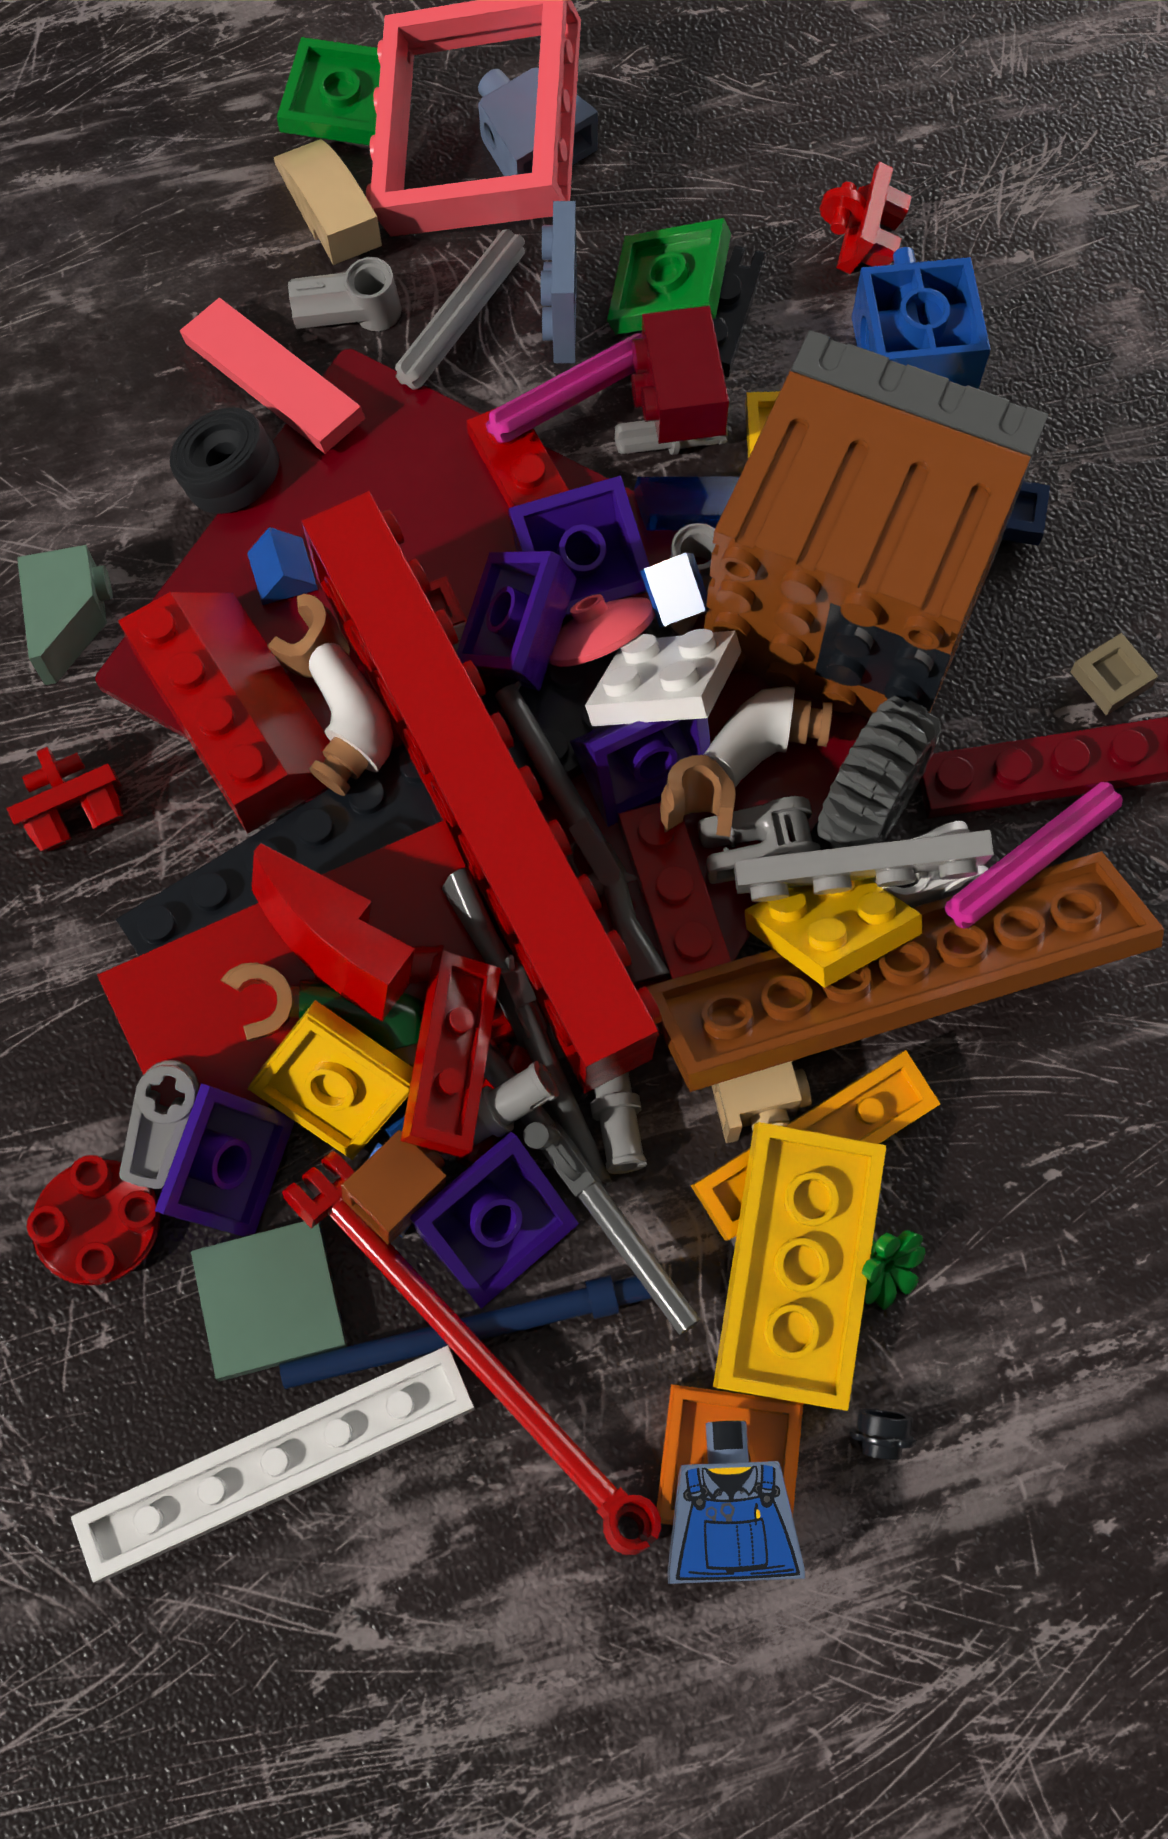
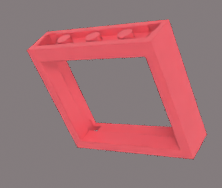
(488, 199)

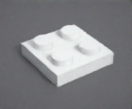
(664, 678)

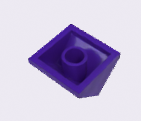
(591, 533)
(517, 616)
(632, 761)
(225, 1162)
(494, 1220)

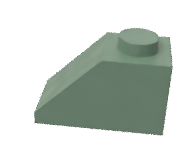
(61, 607)

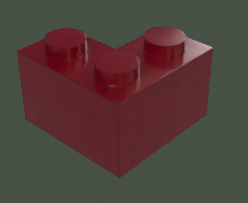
(680, 375)

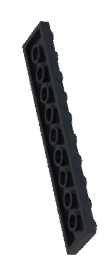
(369, 816)

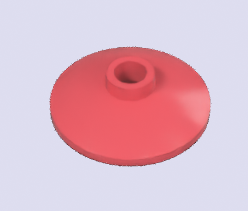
(600, 628)

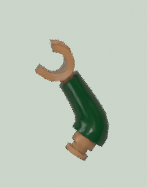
(396, 1032)

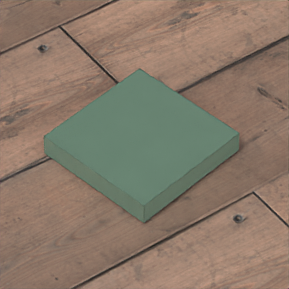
(268, 1299)

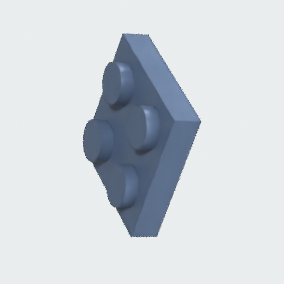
(560, 282)

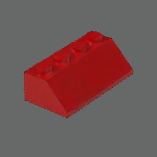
(230, 701)

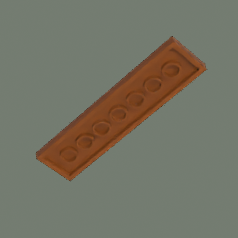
(772, 1012)

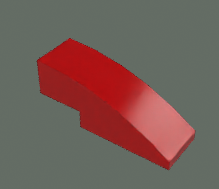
(332, 932)

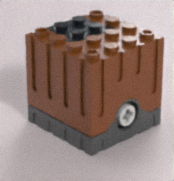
(866, 526)

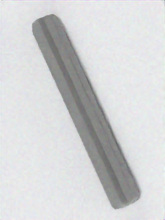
(460, 309)

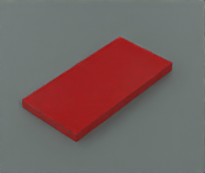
(182, 1011)

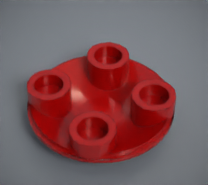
(93, 1223)

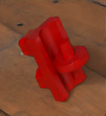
(860, 215)
(41, 813)

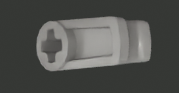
(760, 823)
(155, 1128)

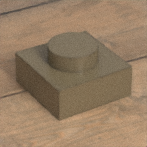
(1114, 674)

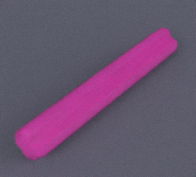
(562, 391)
(1033, 855)

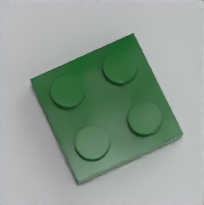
(331, 92)
(669, 272)

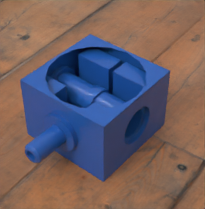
(923, 316)

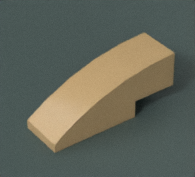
(330, 200)

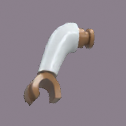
(359, 721)
(749, 737)

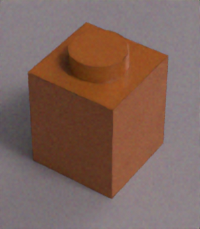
(394, 1186)

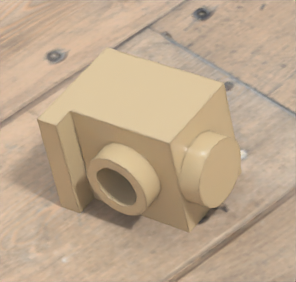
(761, 1097)

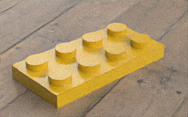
(800, 1266)

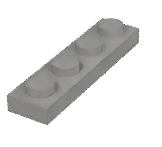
(888, 862)

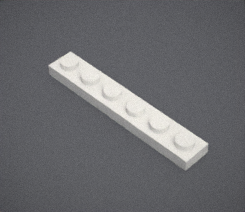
(271, 1464)

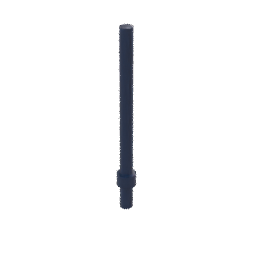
(598, 1297)

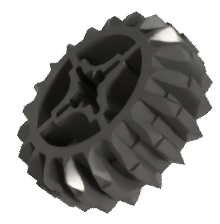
(879, 774)

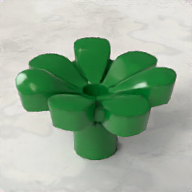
(890, 1267)

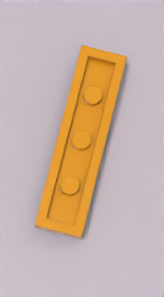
(862, 1111)

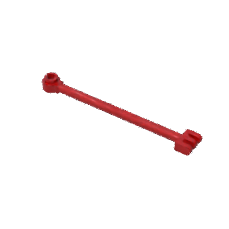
(609, 1500)

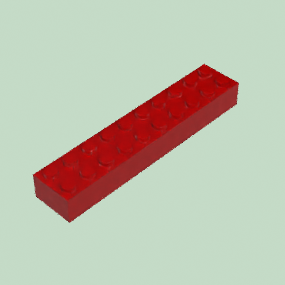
(482, 794)

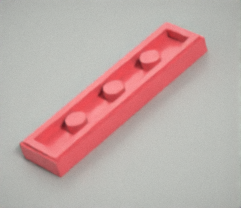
(273, 375)

